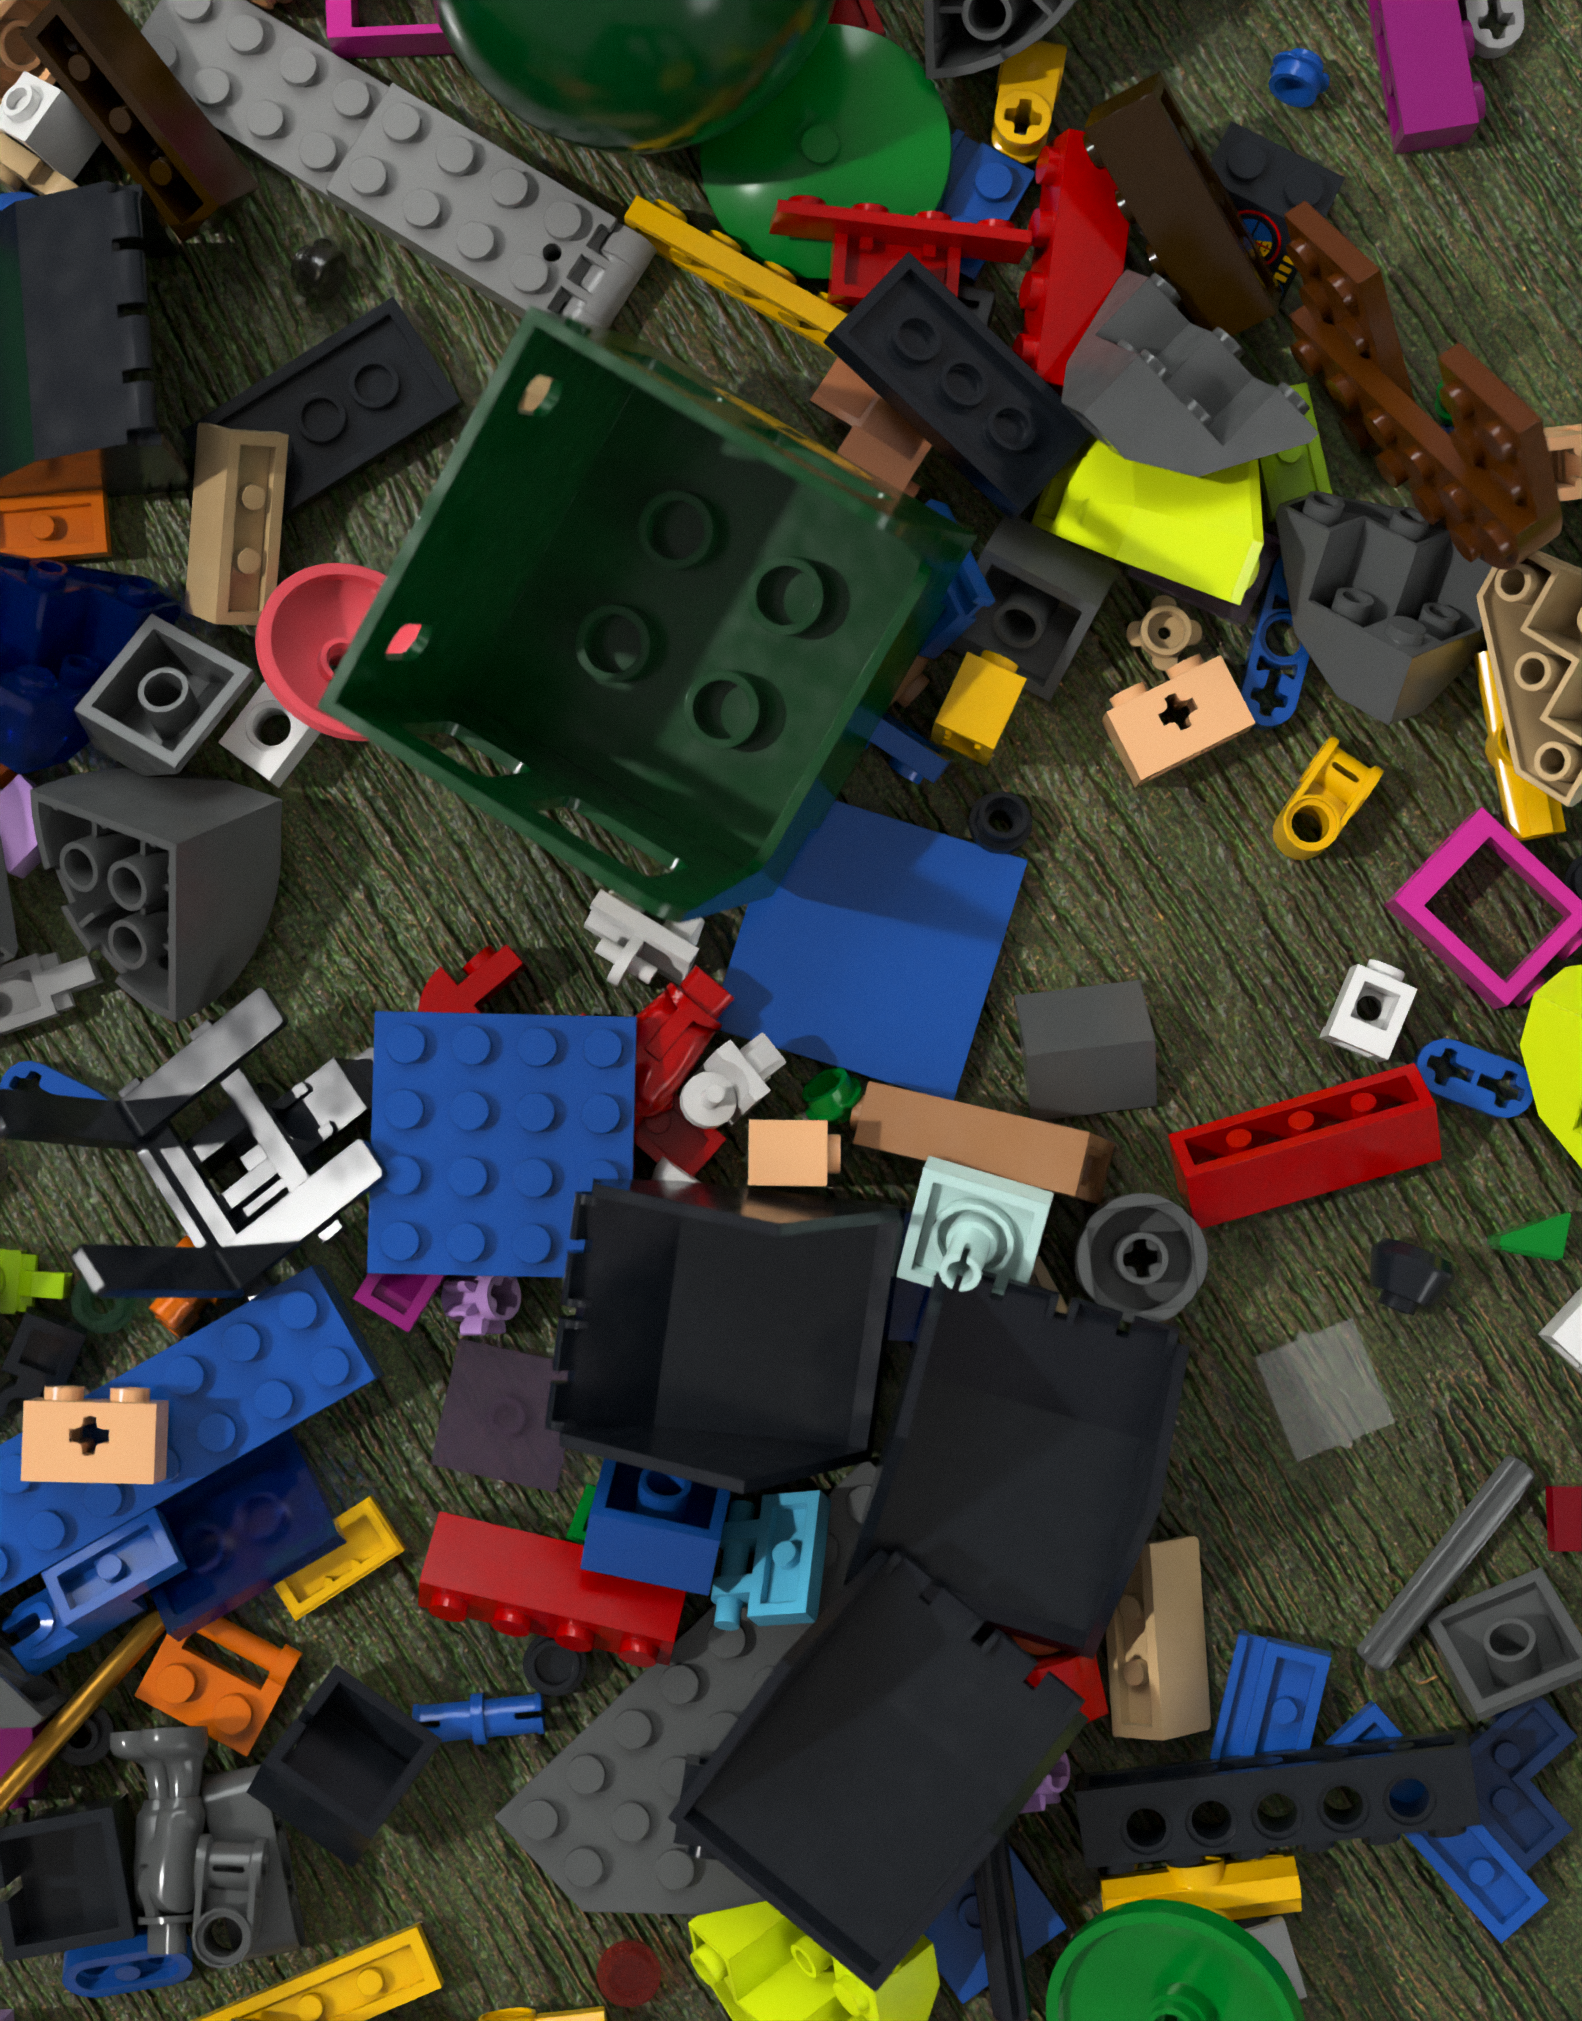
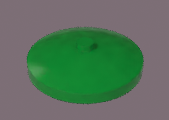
(845, 130)
(1168, 1966)

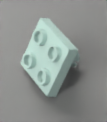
(972, 1224)

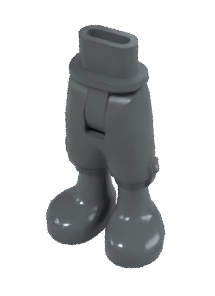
(166, 1829)

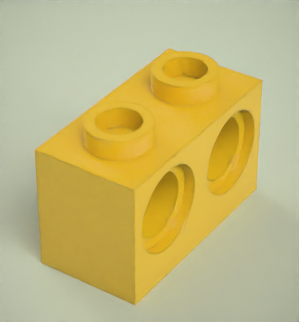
(978, 705)

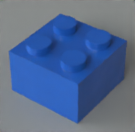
(654, 1528)

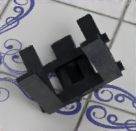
(277, 1138)

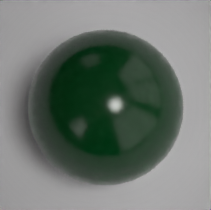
(633, 69)

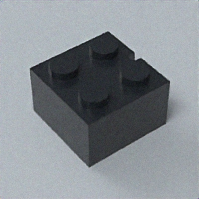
(347, 1766)
(72, 1875)

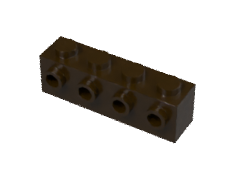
(141, 112)
(1181, 208)

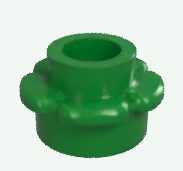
(832, 1096)

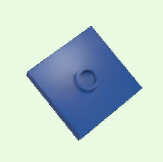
(959, 1934)

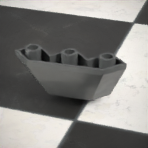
(1173, 389)
(1379, 600)

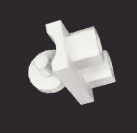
(639, 943)
(730, 1083)

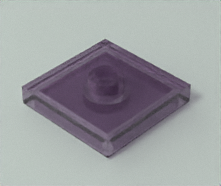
(498, 1417)

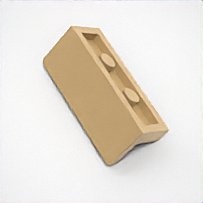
(235, 523)
(1160, 1646)

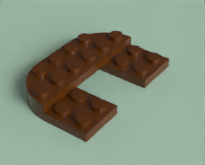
(1485, 479)

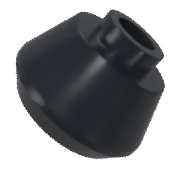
(1408, 1275)

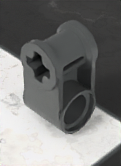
(228, 1892)

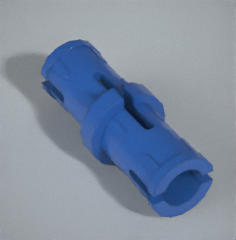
(483, 1717)

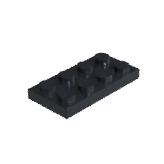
(958, 385)
(343, 403)

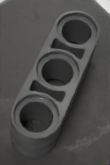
(240, 1818)

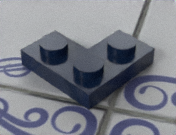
(1504, 1759)

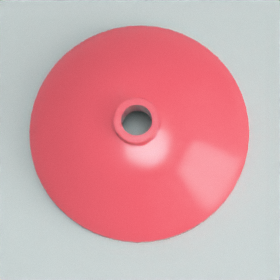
(309, 629)

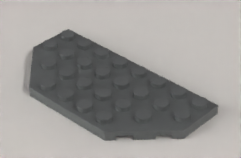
(606, 1798)

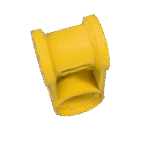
(1026, 94)
(1331, 793)

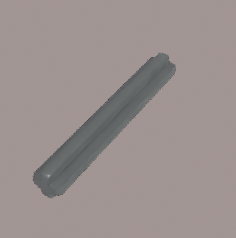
(1446, 1563)

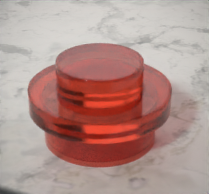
(628, 1973)

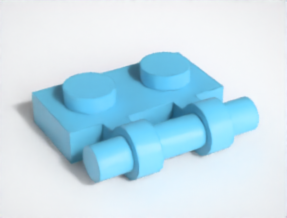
(787, 1560)

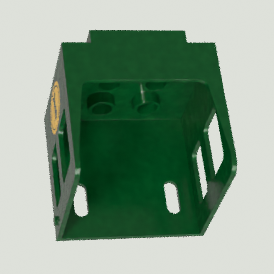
(647, 617)

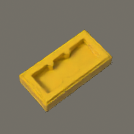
(368, 1546)

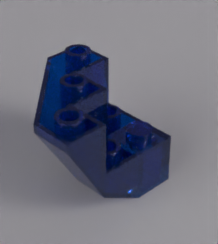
(55, 642)

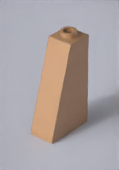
(984, 1139)

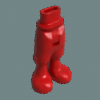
(673, 1038)

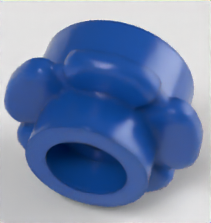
(1298, 77)

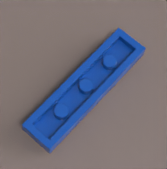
(1469, 1862)

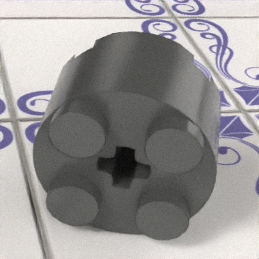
(1161, 1227)

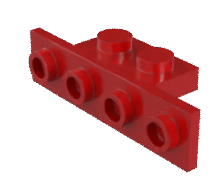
(872, 241)

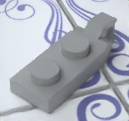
(42, 988)

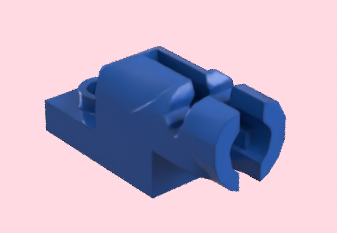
(94, 1591)

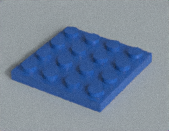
(493, 1135)

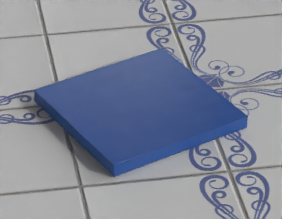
(875, 950)

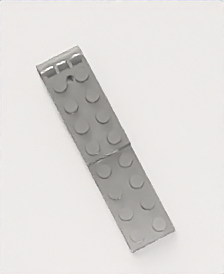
(398, 163)

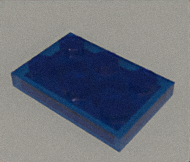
(244, 1534)

